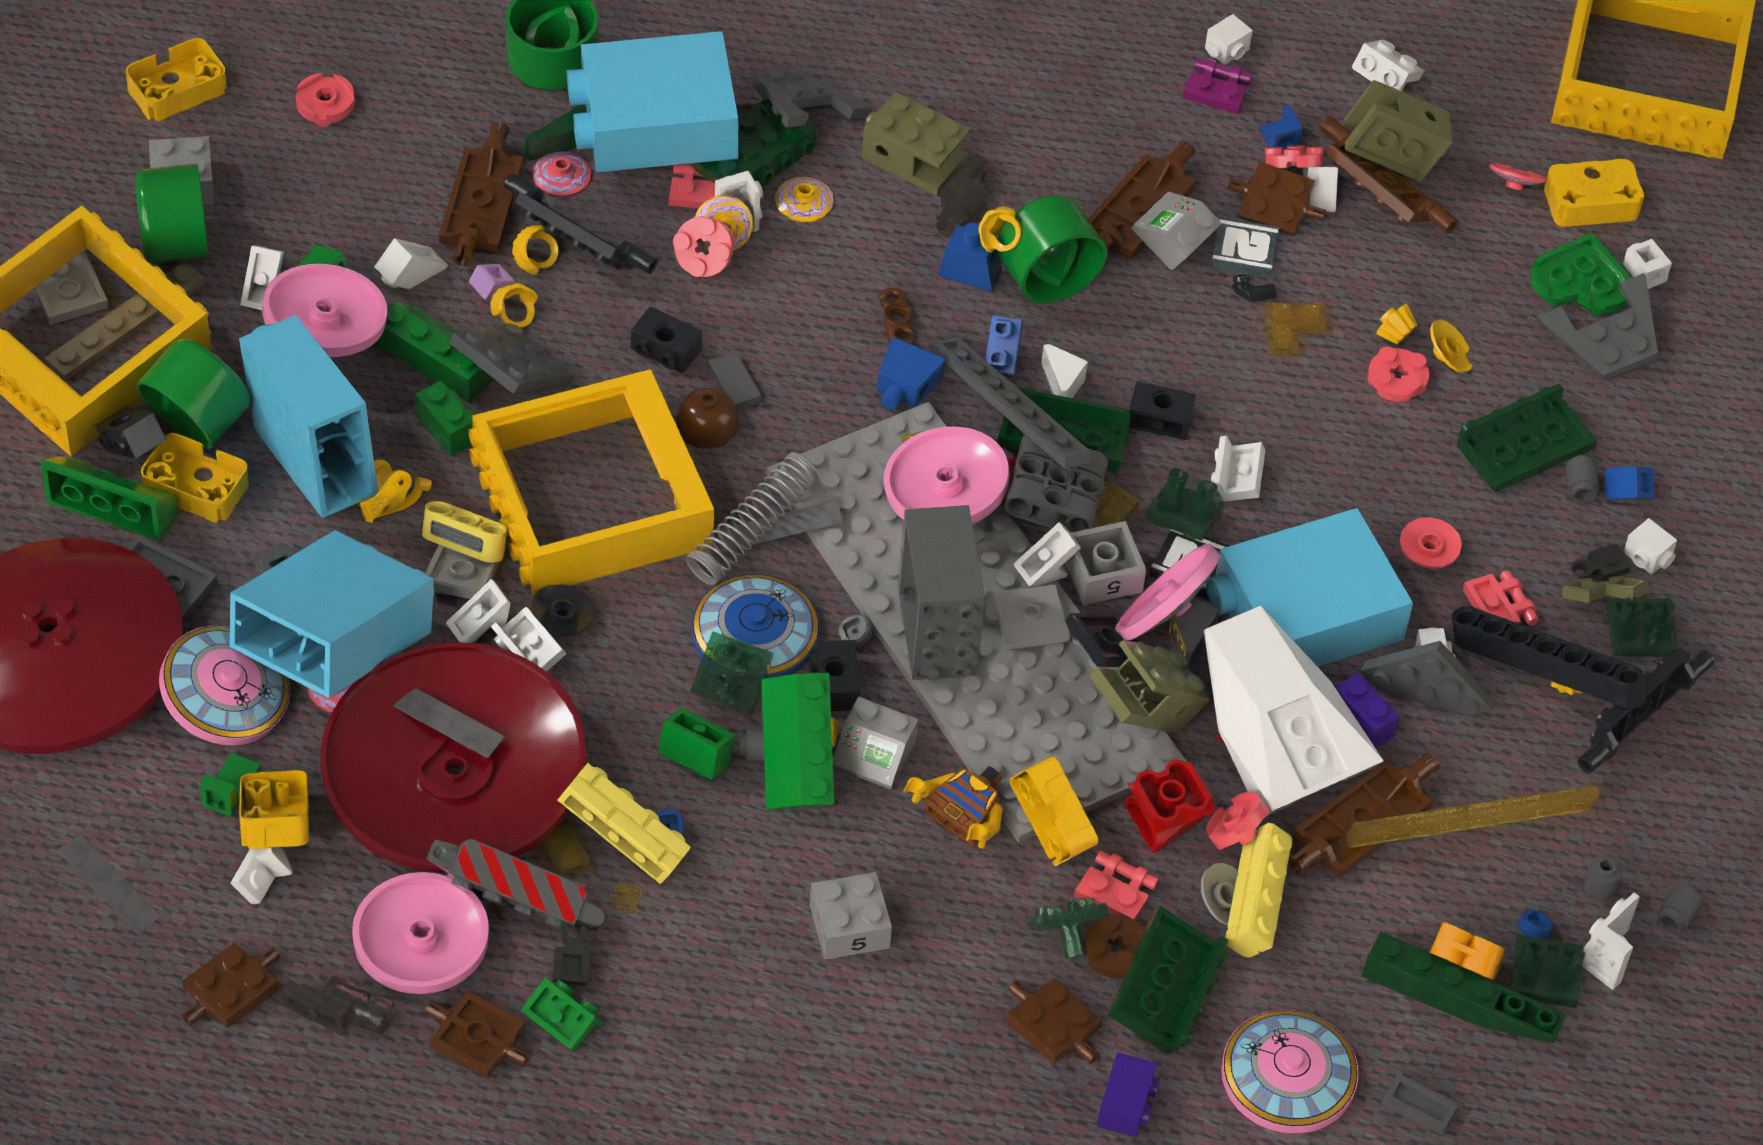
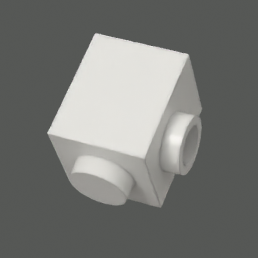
(1228, 39)
(1650, 547)

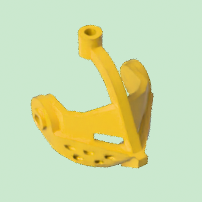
(392, 492)

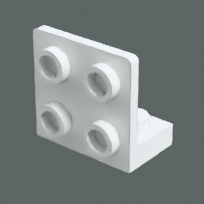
(1607, 949)

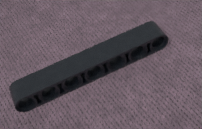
(1548, 657)

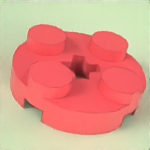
(329, 111)
(1294, 156)
(687, 243)
(1398, 360)
(1238, 821)

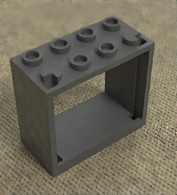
(940, 592)

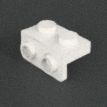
(1382, 63)
(744, 188)
(1238, 470)
(529, 639)

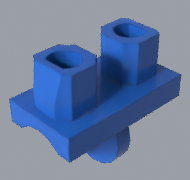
(1004, 344)

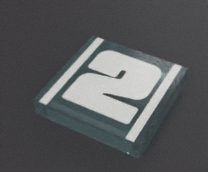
(1245, 247)

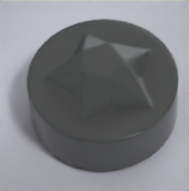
(856, 628)

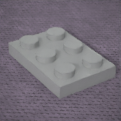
(71, 291)

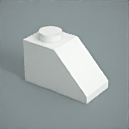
(408, 264)

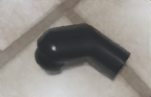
(1250, 292)

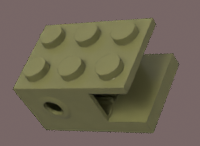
(1398, 130)
(914, 143)
(1152, 688)

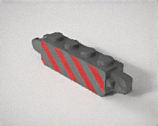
(515, 882)

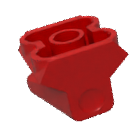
(1168, 803)

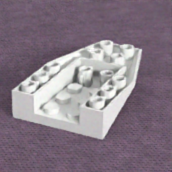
(1281, 713)

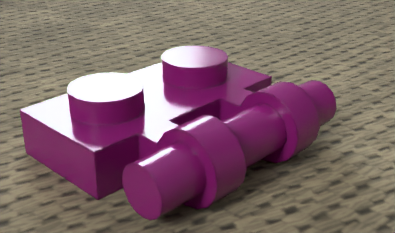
(1217, 92)

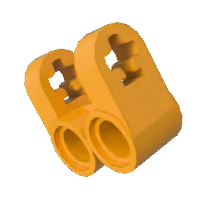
(1468, 951)

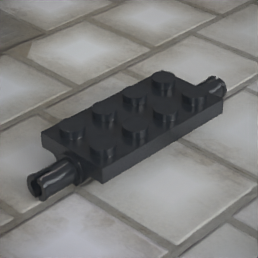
(613, 254)
(1661, 685)

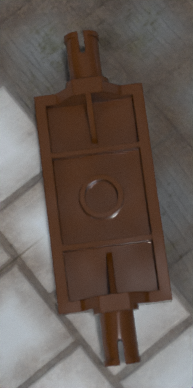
(1386, 184)
(1137, 194)
(478, 198)
(1377, 795)

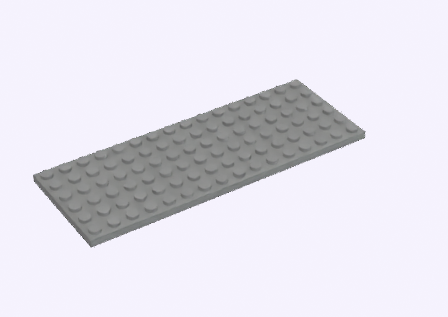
(1022, 699)

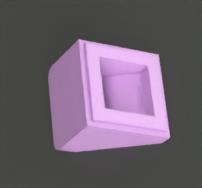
(489, 279)

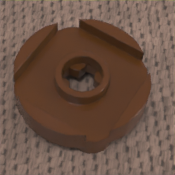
(1098, 946)

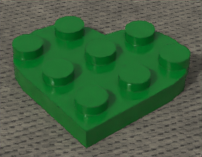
(1580, 273)

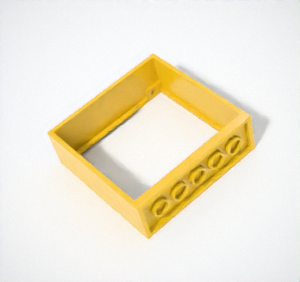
(1645, 116)
(39, 391)
(611, 548)

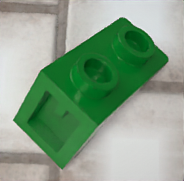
(223, 791)

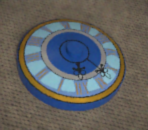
(762, 614)

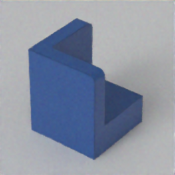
(1283, 132)
(1629, 483)

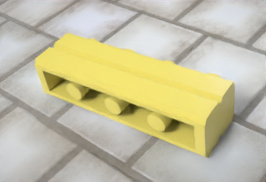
(624, 823)
(1259, 891)

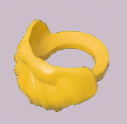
(991, 226)
(520, 252)
(526, 296)

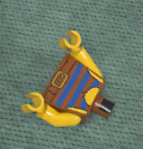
(962, 803)

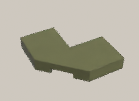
(1620, 587)

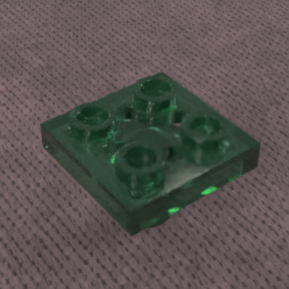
(1068, 921)

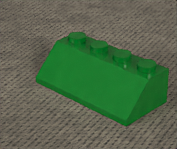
(425, 346)
(108, 497)
(797, 741)

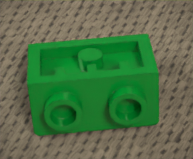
(561, 1014)

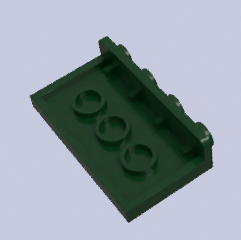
(763, 147)
(1091, 423)
(1524, 438)
(1168, 981)

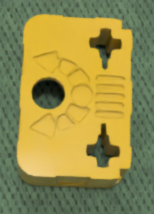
(199, 74)
(1607, 197)
(173, 469)
(274, 809)
(1054, 810)

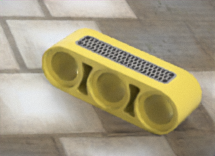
(464, 531)

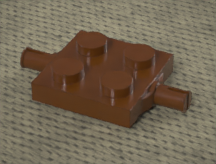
(1276, 198)
(230, 985)
(1054, 1021)
(477, 1034)

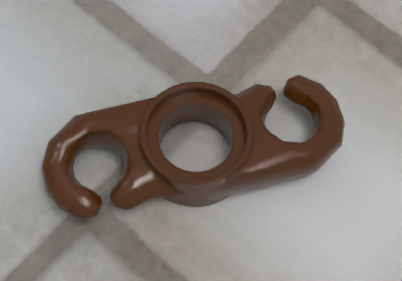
(898, 307)

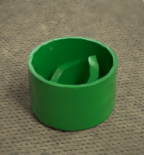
(544, 23)
(171, 214)
(1056, 251)
(194, 392)

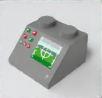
(1175, 227)
(875, 743)

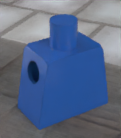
(968, 261)
(908, 374)

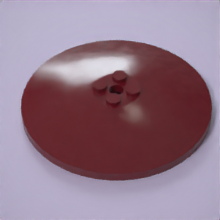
(101, 659)
(390, 769)

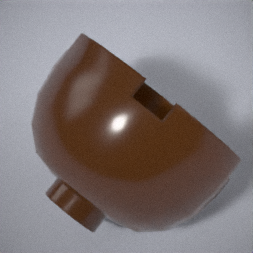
(707, 418)

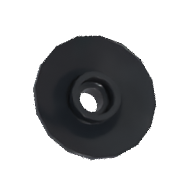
(563, 609)

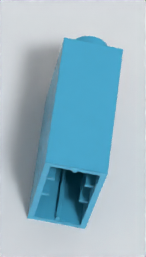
(655, 102)
(309, 415)
(1319, 584)
(331, 613)

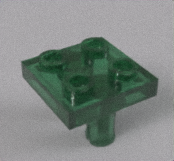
(1185, 509)
(1641, 627)
(731, 672)
(1547, 970)

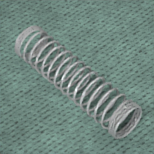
(708, 559)

